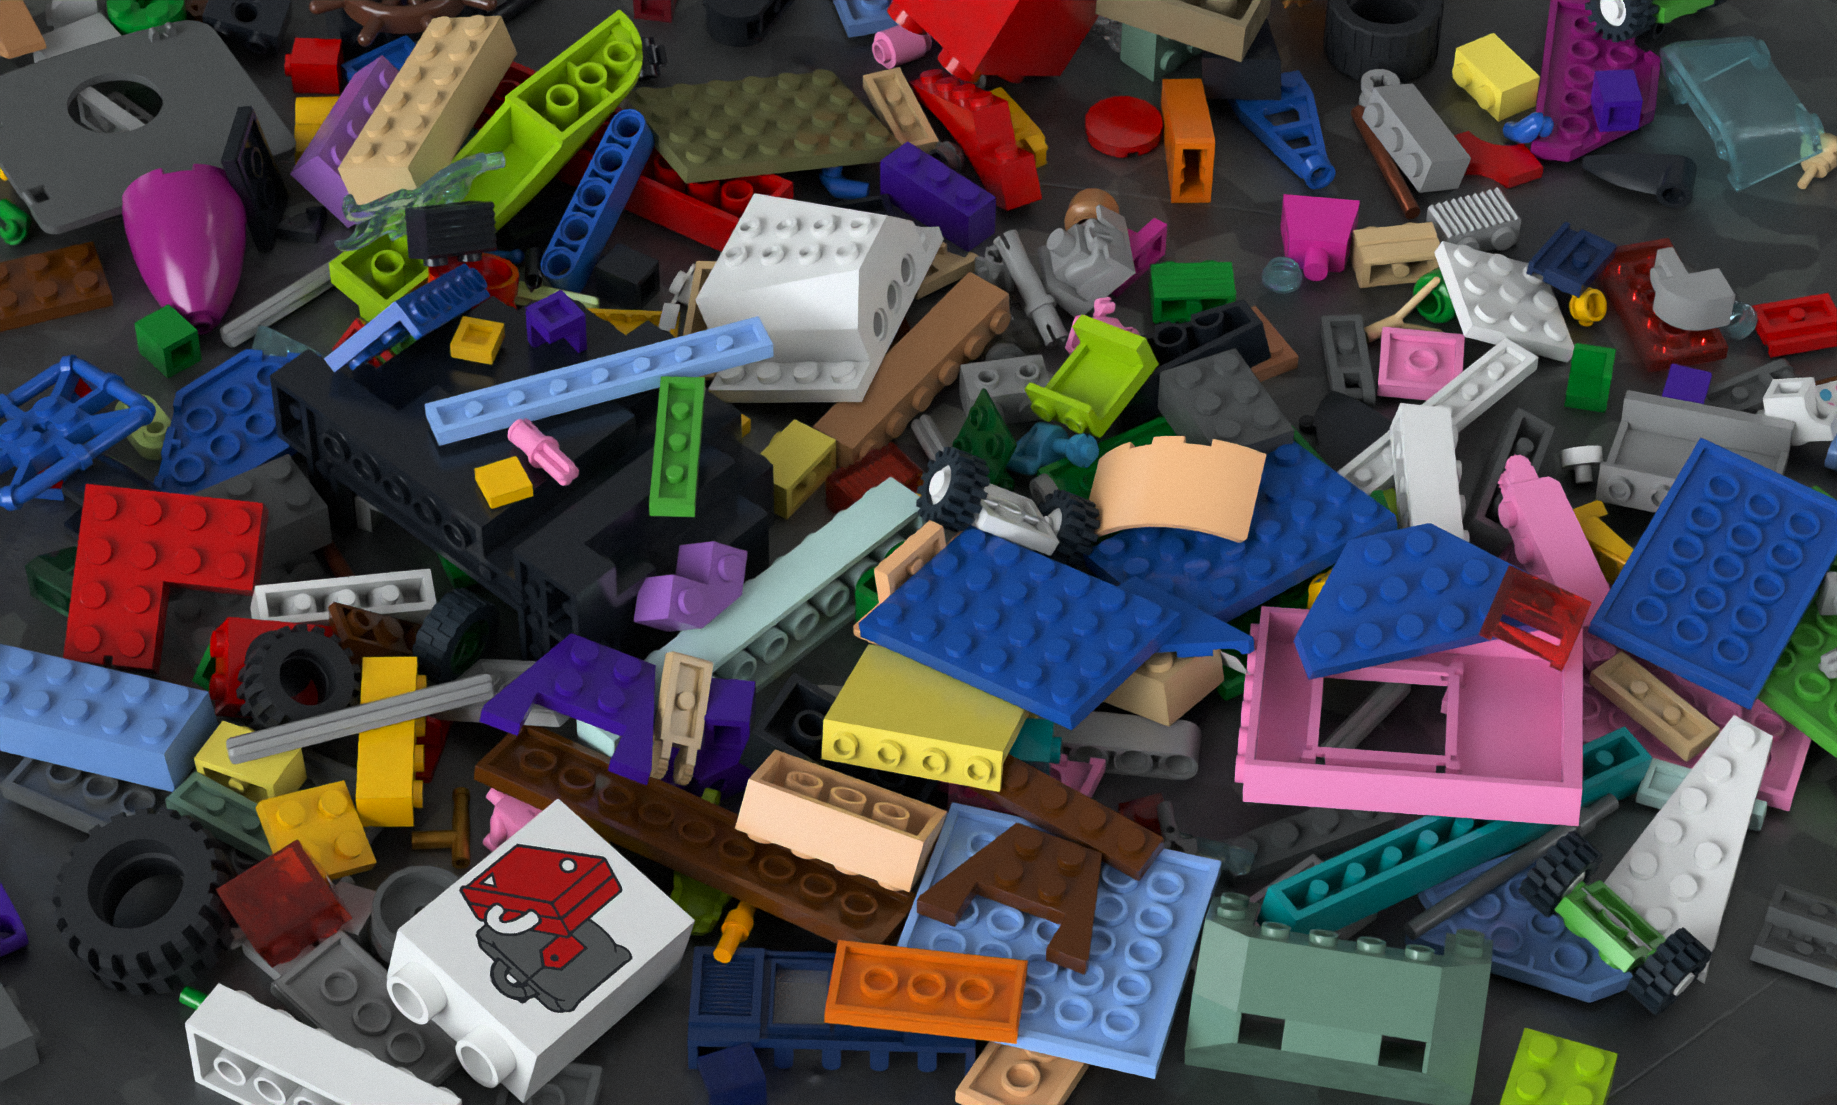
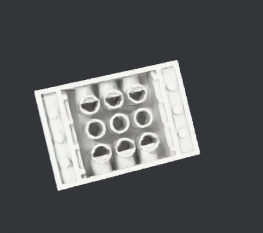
(826, 291)

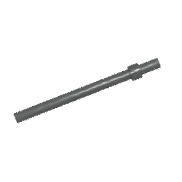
(1507, 868)

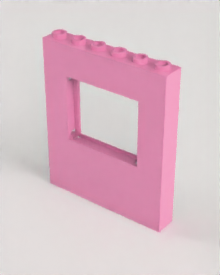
(1507, 741)

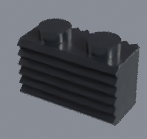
(451, 230)

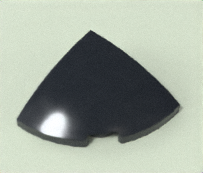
(1345, 428)

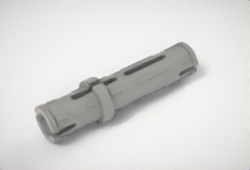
(1038, 303)

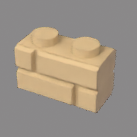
(1393, 253)

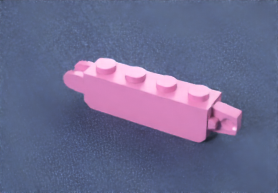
(1553, 544)

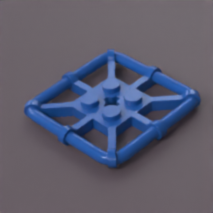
(59, 427)

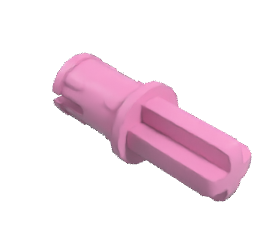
(542, 451)

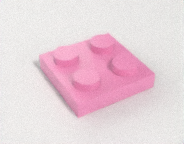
(1418, 362)

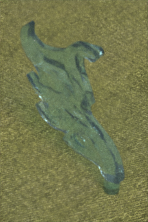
(388, 212)

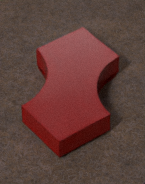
(1503, 163)

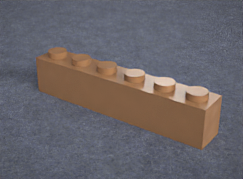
(918, 368)

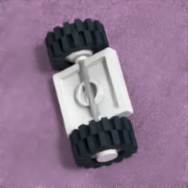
(960, 493)

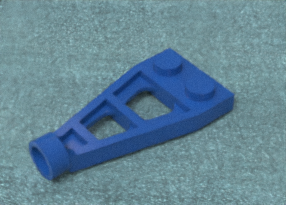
(1297, 96)

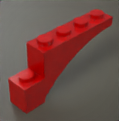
(985, 134)

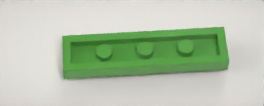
(677, 447)

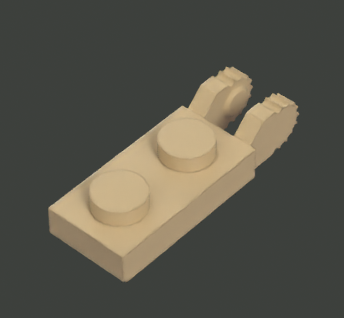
(680, 714)

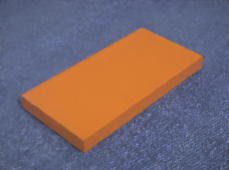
(926, 991)

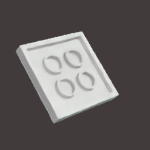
(1501, 301)

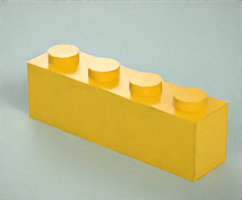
(390, 753)

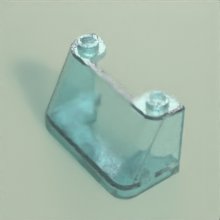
(1742, 105)

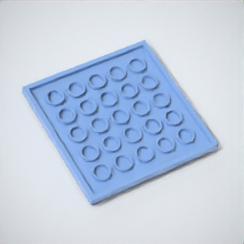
(1137, 956)

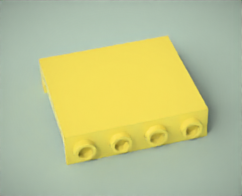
(920, 723)

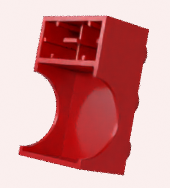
(1000, 35)

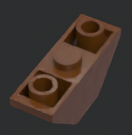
(371, 633)

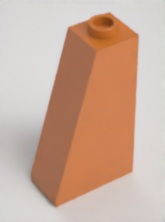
(1187, 140)

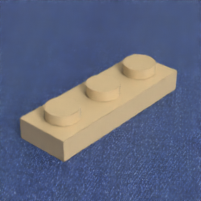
(899, 108)
(1654, 706)

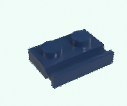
(1572, 259)

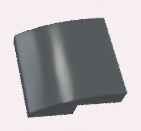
(1799, 935)

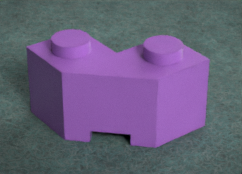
(704, 585)

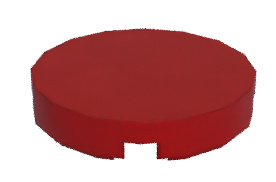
(1123, 126)

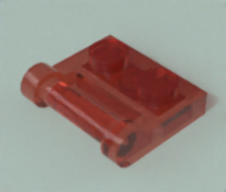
(1540, 607)

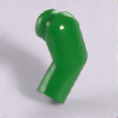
(17, 223)

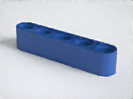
(597, 185)

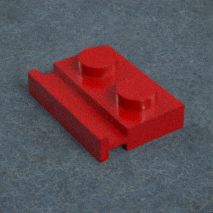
(1797, 324)

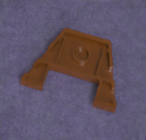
(1031, 875)

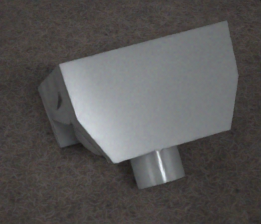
(1087, 261)

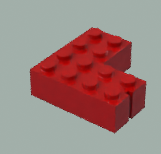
(139, 547)

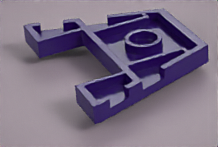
(590, 686)

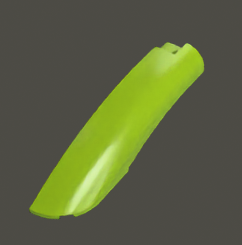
(538, 134)

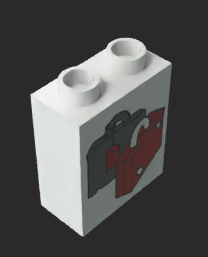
(537, 952)

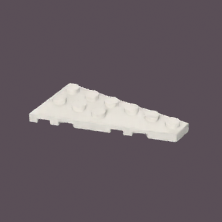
(1691, 849)

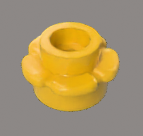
(1588, 307)

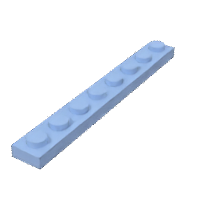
(598, 380)

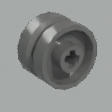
(401, 899)

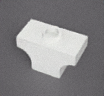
(1799, 402)

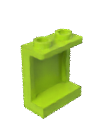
(1095, 378)

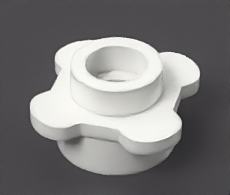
(682, 286)

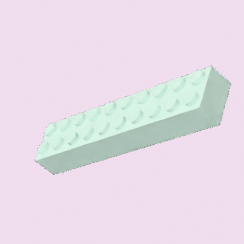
(793, 601)

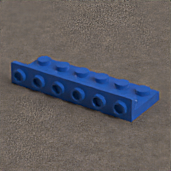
(413, 315)

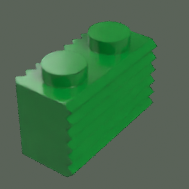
(1189, 288)

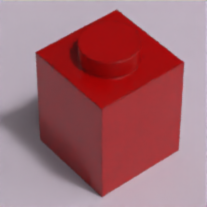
(315, 65)

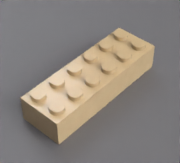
(429, 106)

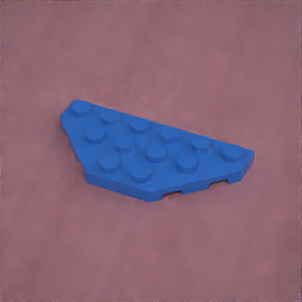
(223, 425)
(1400, 600)

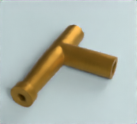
(457, 838)

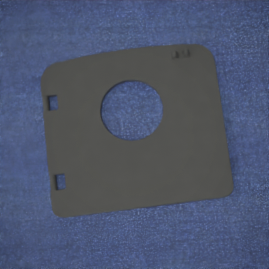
(90, 169)

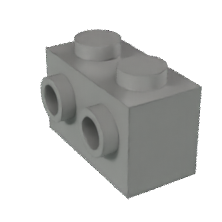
(1005, 384)

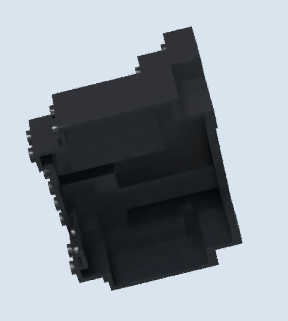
(567, 552)

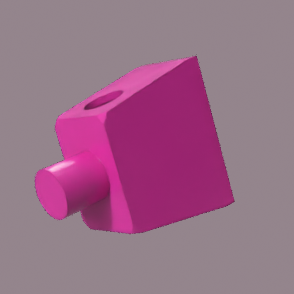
(1318, 233)

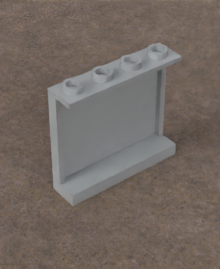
(1660, 436)

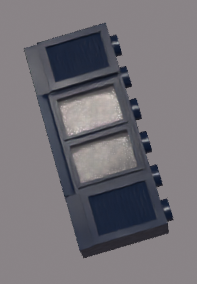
(781, 1005)

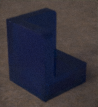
(733, 1076)

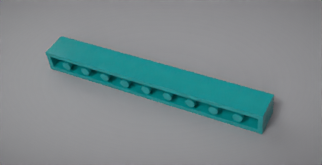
(1434, 850)

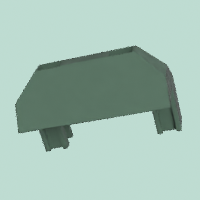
(1337, 1007)

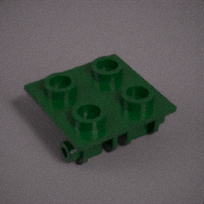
(988, 438)

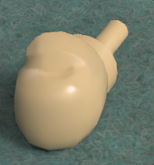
(1820, 164)

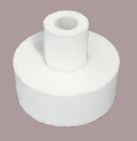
(1581, 460)

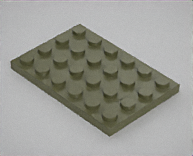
(761, 126)

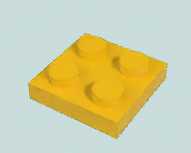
(324, 824)

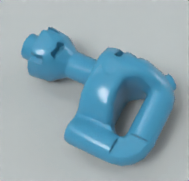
(1048, 444)

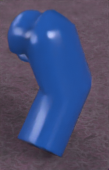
(1528, 128)
(840, 187)

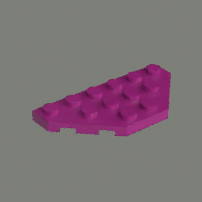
(1567, 76)

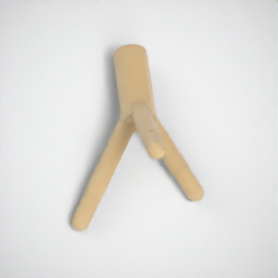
(1374, 330)

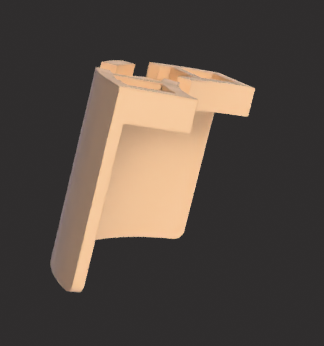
(1178, 487)

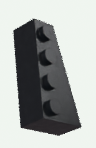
(1252, 79)
(1205, 335)

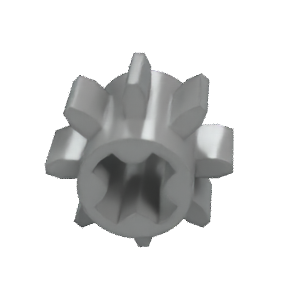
(993, 269)

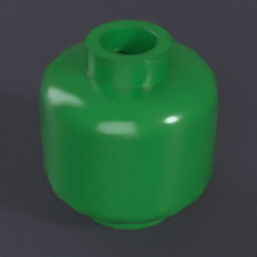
(1437, 304)

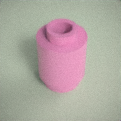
(899, 46)

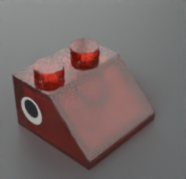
(285, 903)

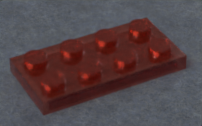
(1633, 297)

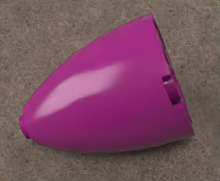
(187, 240)

